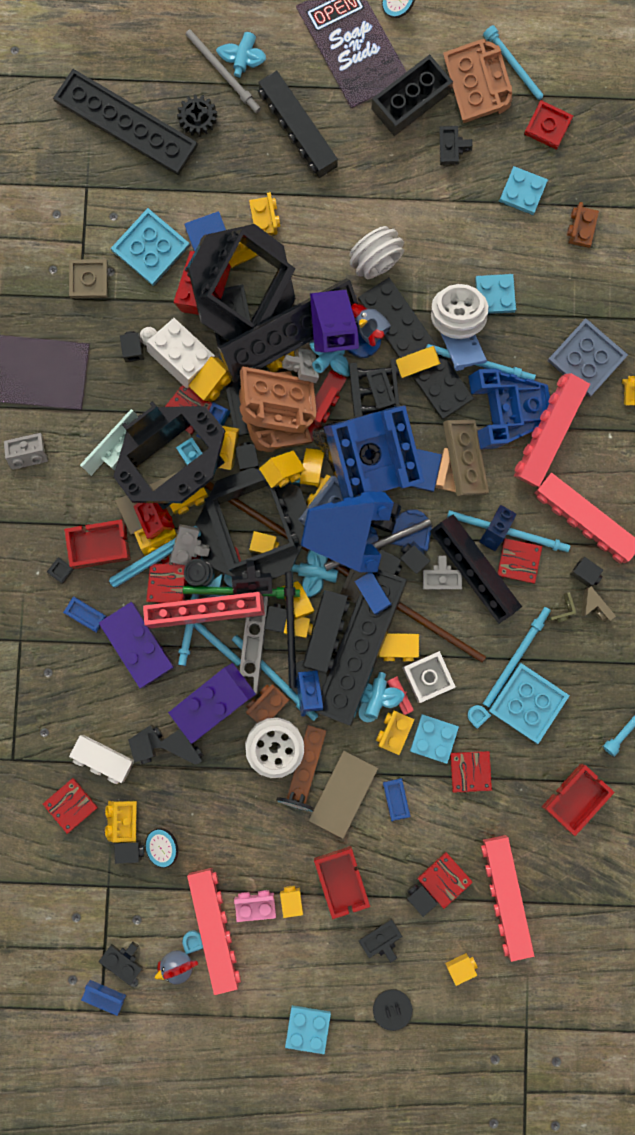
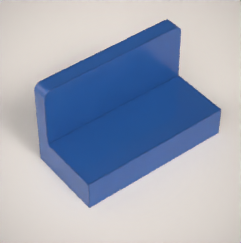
(309, 692)
(103, 997)

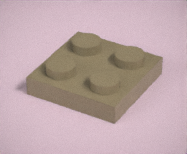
(88, 278)

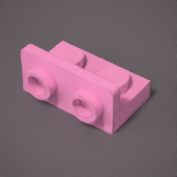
(255, 907)

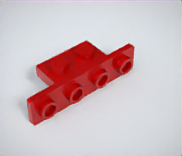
(326, 398)

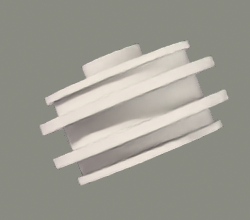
(376, 252)
(465, 313)
(289, 761)

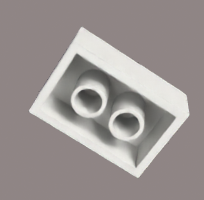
(178, 352)

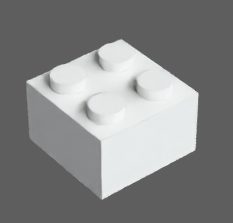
(428, 677)

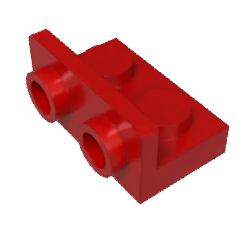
(153, 519)

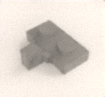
(302, 364)
(187, 545)
(442, 576)

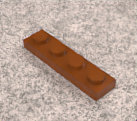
(305, 771)

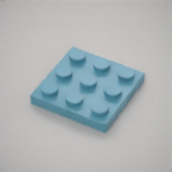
(150, 247)
(528, 703)

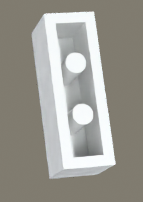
(101, 759)

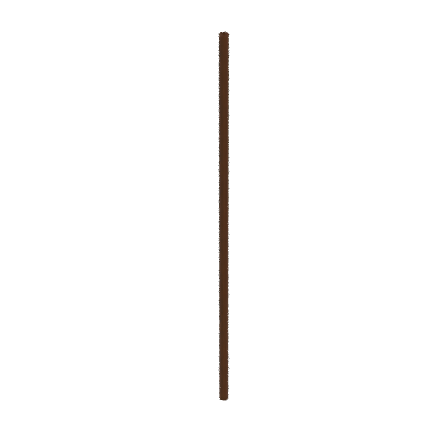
(344, 571)

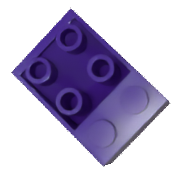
(333, 322)

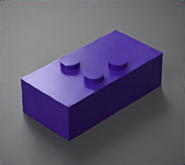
(136, 645)
(212, 703)

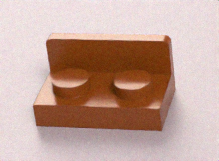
(583, 226)
(268, 704)

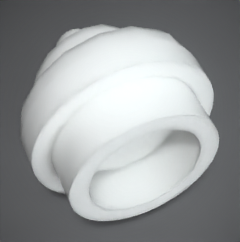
(146, 334)

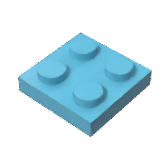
(523, 190)
(498, 292)
(434, 738)
(307, 1029)

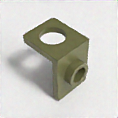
(570, 606)

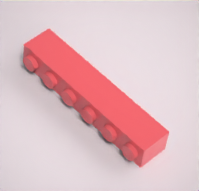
(551, 430)
(587, 518)
(203, 610)
(508, 898)
(213, 931)

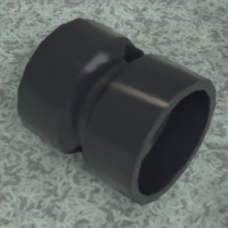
(388, 525)

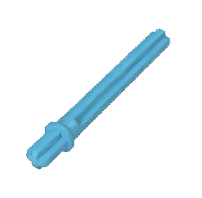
(143, 563)

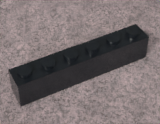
(297, 124)
(476, 569)

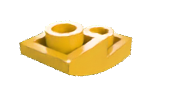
(417, 361)
(313, 464)
(302, 604)

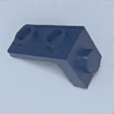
(498, 528)

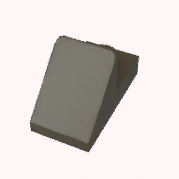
(592, 601)

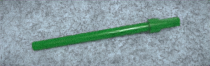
(278, 593)

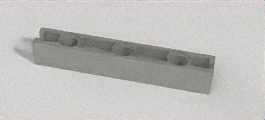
(253, 645)

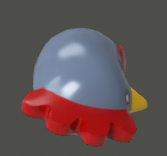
(370, 323)
(175, 967)

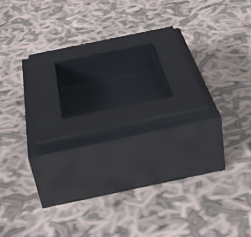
(60, 570)

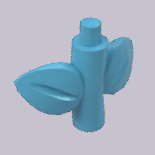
(242, 54)
(335, 359)
(314, 573)
(378, 696)

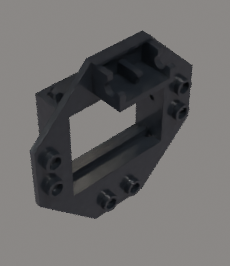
(211, 261)
(154, 431)
(215, 532)

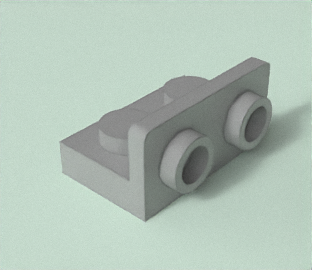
(25, 451)

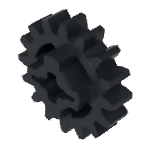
(188, 112)

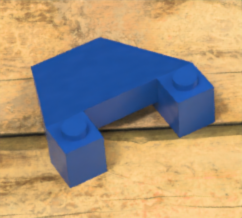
(514, 405)
(343, 529)

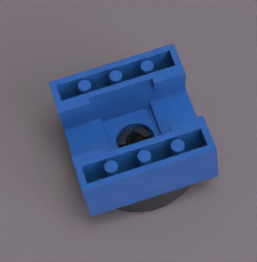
(392, 449)

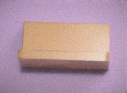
(445, 476)

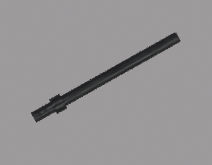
(289, 592)

